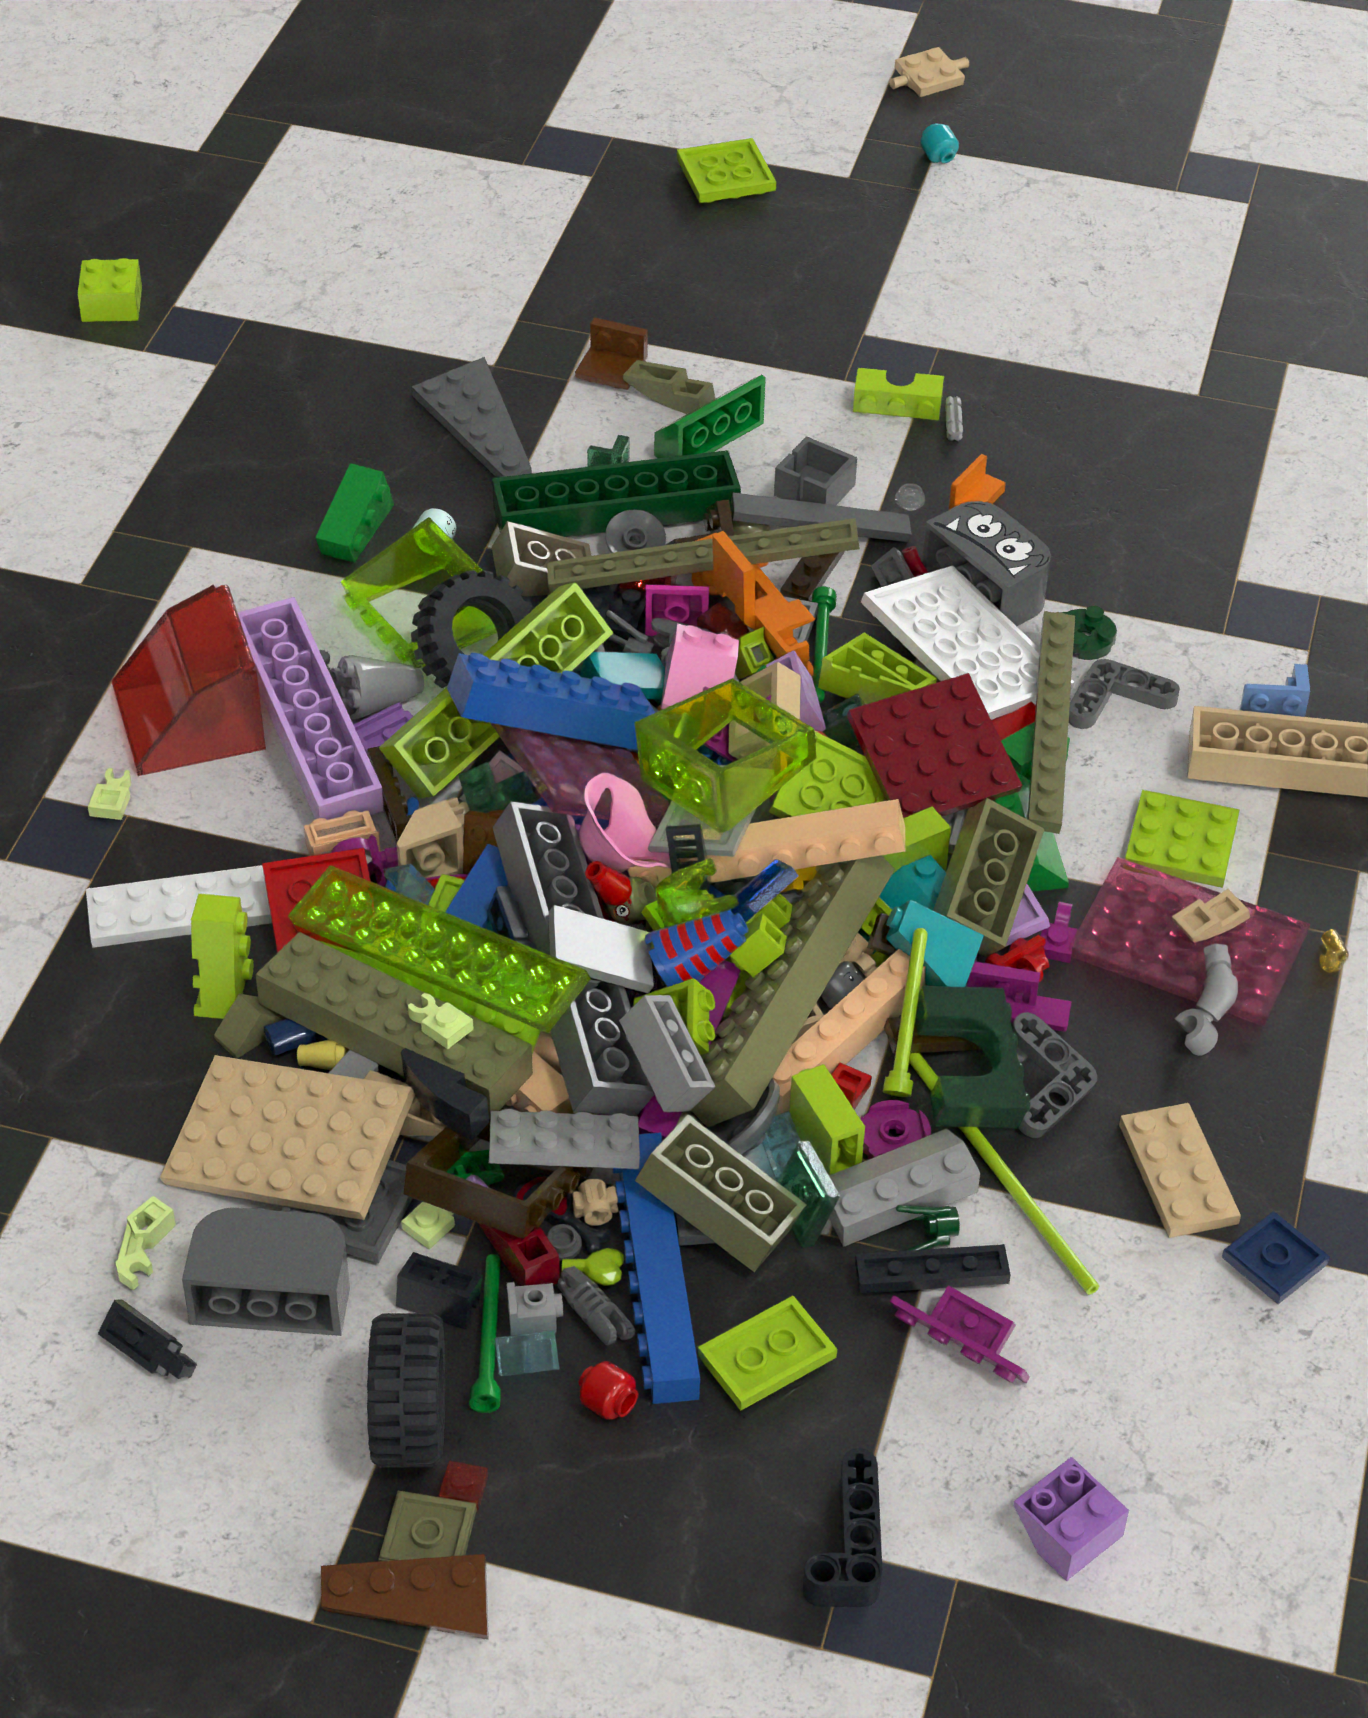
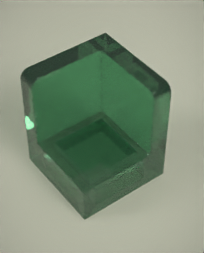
(602, 456)

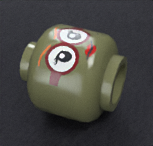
(630, 911)

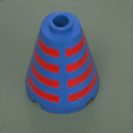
(695, 946)

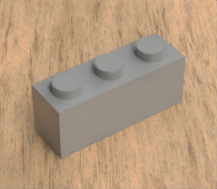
(667, 1053)

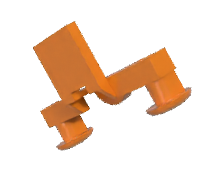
(744, 583)

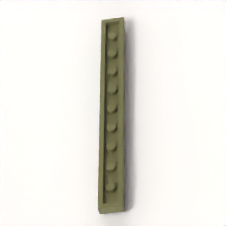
(698, 555)
(1051, 722)

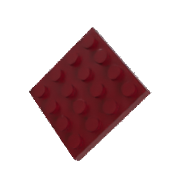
(935, 748)

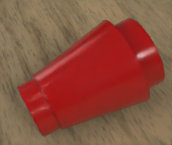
(610, 884)

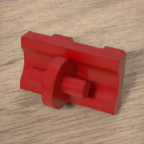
(1023, 955)

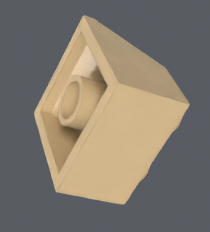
(432, 841)

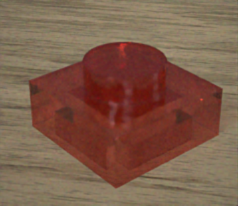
(464, 1482)

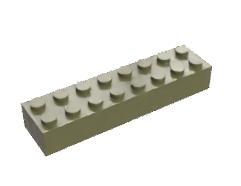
(371, 1017)

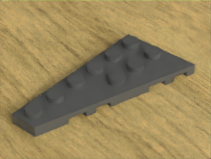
(475, 414)

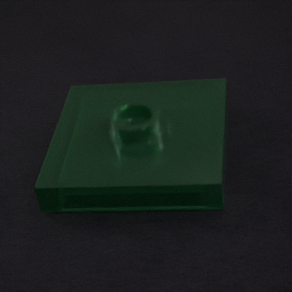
(810, 1183)

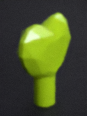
(600, 1266)

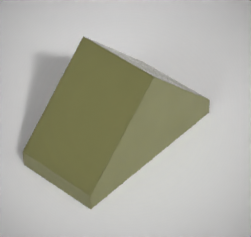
(244, 1025)

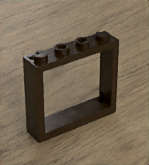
(430, 1183)

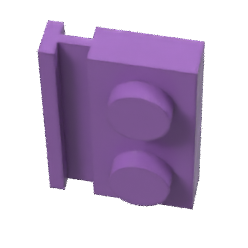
(381, 726)

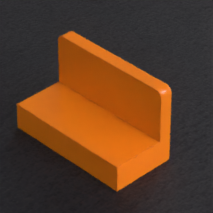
(976, 485)

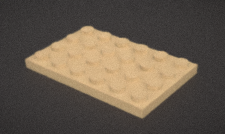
(288, 1136)

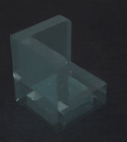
(410, 883)
(527, 1353)

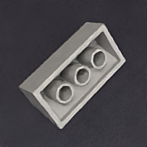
(920, 1174)

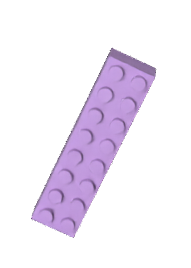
(309, 713)

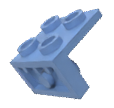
(1279, 699)

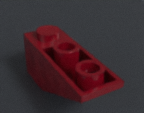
(528, 1259)

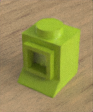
(752, 653)

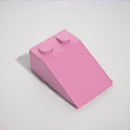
(697, 661)

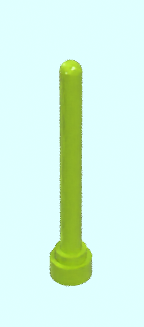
(899, 1080)

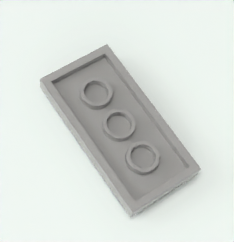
(564, 1139)

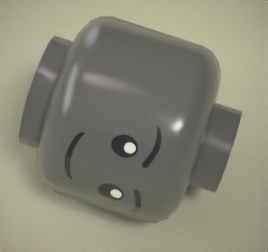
(841, 983)

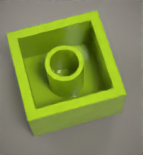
(109, 290)

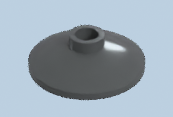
(634, 526)

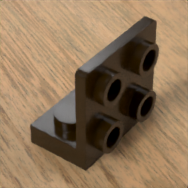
(715, 520)

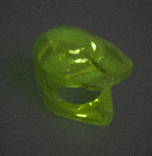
(679, 899)

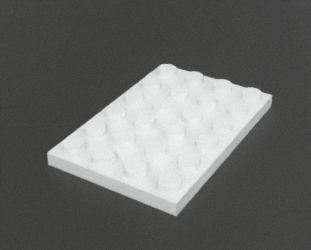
(960, 633)

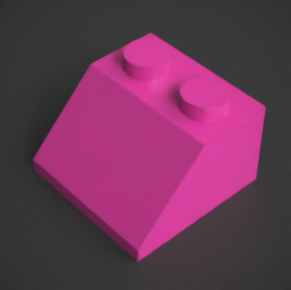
(675, 603)

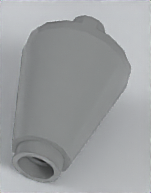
(374, 684)

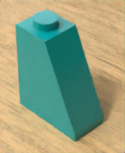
(949, 945)

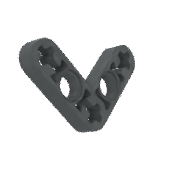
(1116, 682)
(1061, 1072)

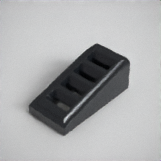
(675, 854)

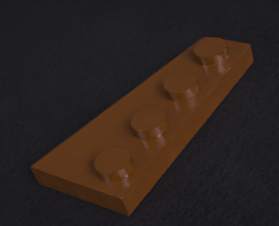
(421, 1592)

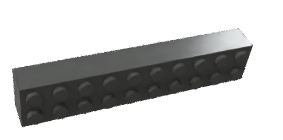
(545, 870)

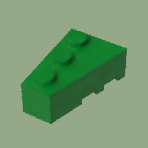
(355, 513)

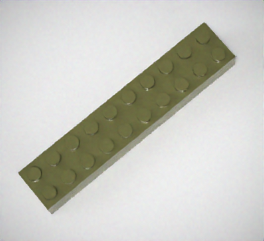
(784, 993)

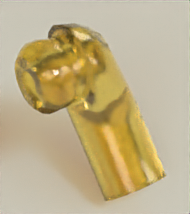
(1336, 952)

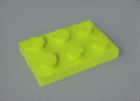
(767, 1352)

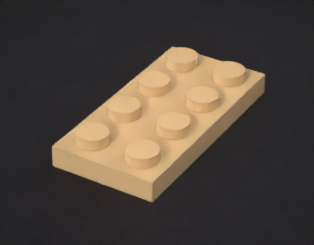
(1179, 1170)

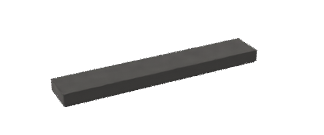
(800, 513)

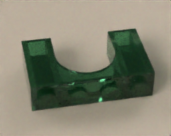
(985, 1020)

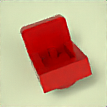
(852, 1083)

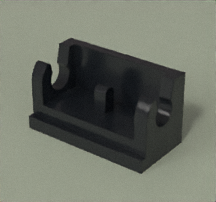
(438, 1288)

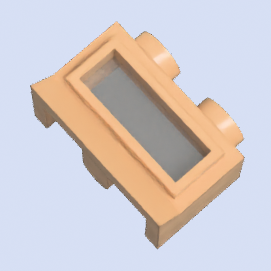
(324, 834)

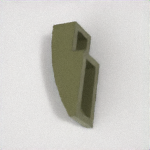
(669, 386)

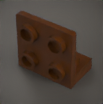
(612, 352)

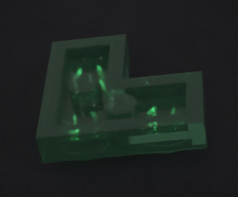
(486, 795)

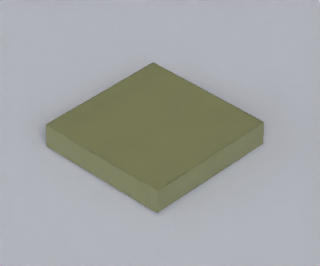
(427, 1527)

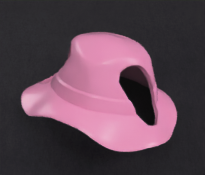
(628, 828)

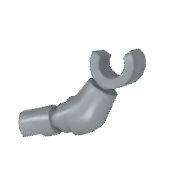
(1216, 999)

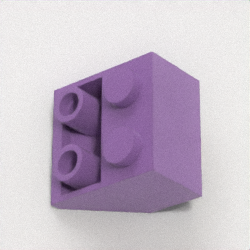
(1071, 1518)

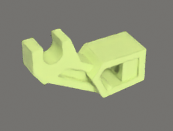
(132, 1256)

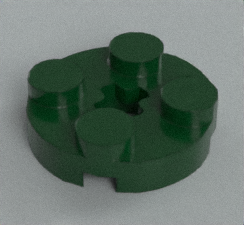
(1102, 632)

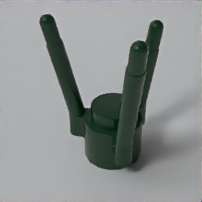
(938, 1221)

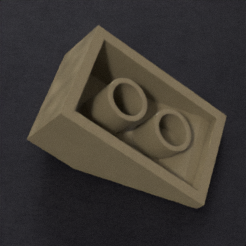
(523, 556)

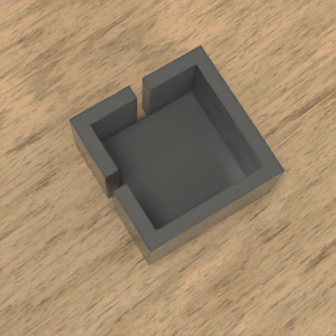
(815, 473)

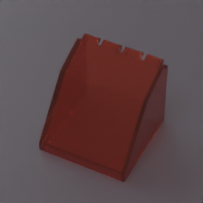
(191, 687)

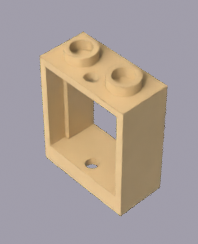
(784, 689)

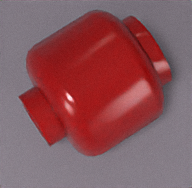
(608, 1390)

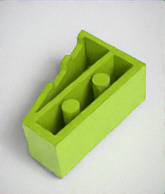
(870, 670)
(221, 953)

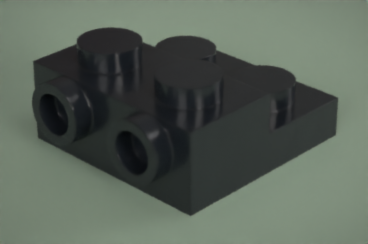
(624, 602)

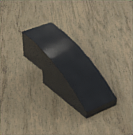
(445, 1094)

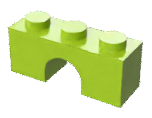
(878, 396)
(765, 939)

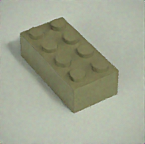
(989, 872)
(720, 1192)

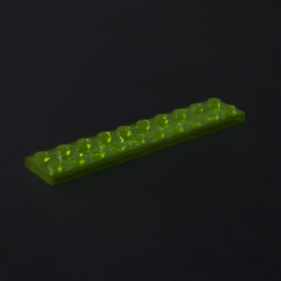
(440, 948)

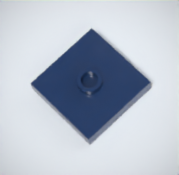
(1275, 1257)

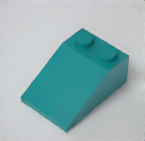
(915, 882)

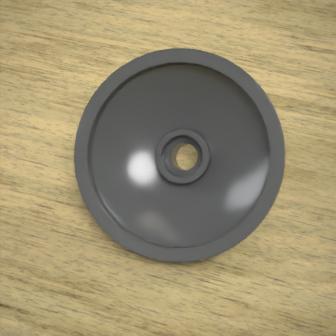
(749, 1128)

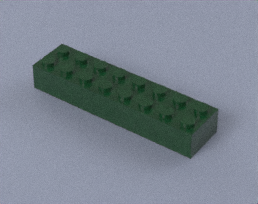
(589, 497)

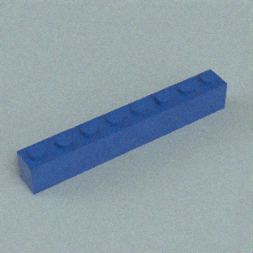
(659, 1286)

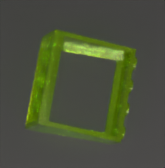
(407, 560)
(712, 792)

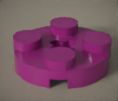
(892, 1115)

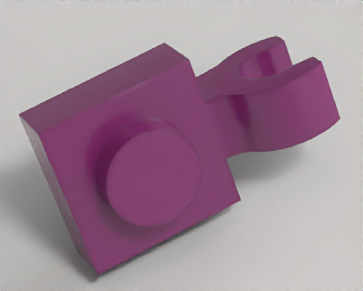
(1059, 935)

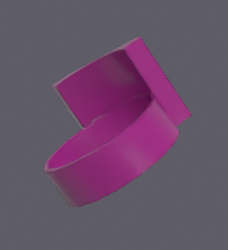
(380, 860)

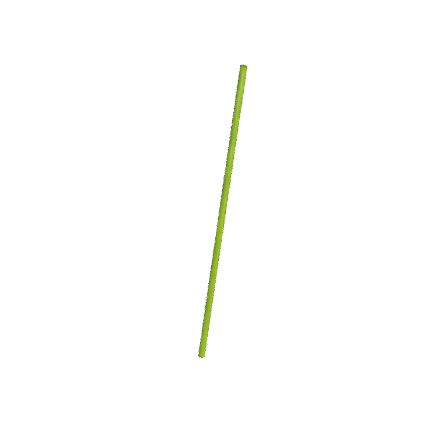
(1015, 1188)

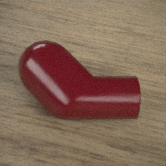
(914, 561)

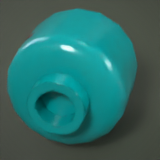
(939, 143)

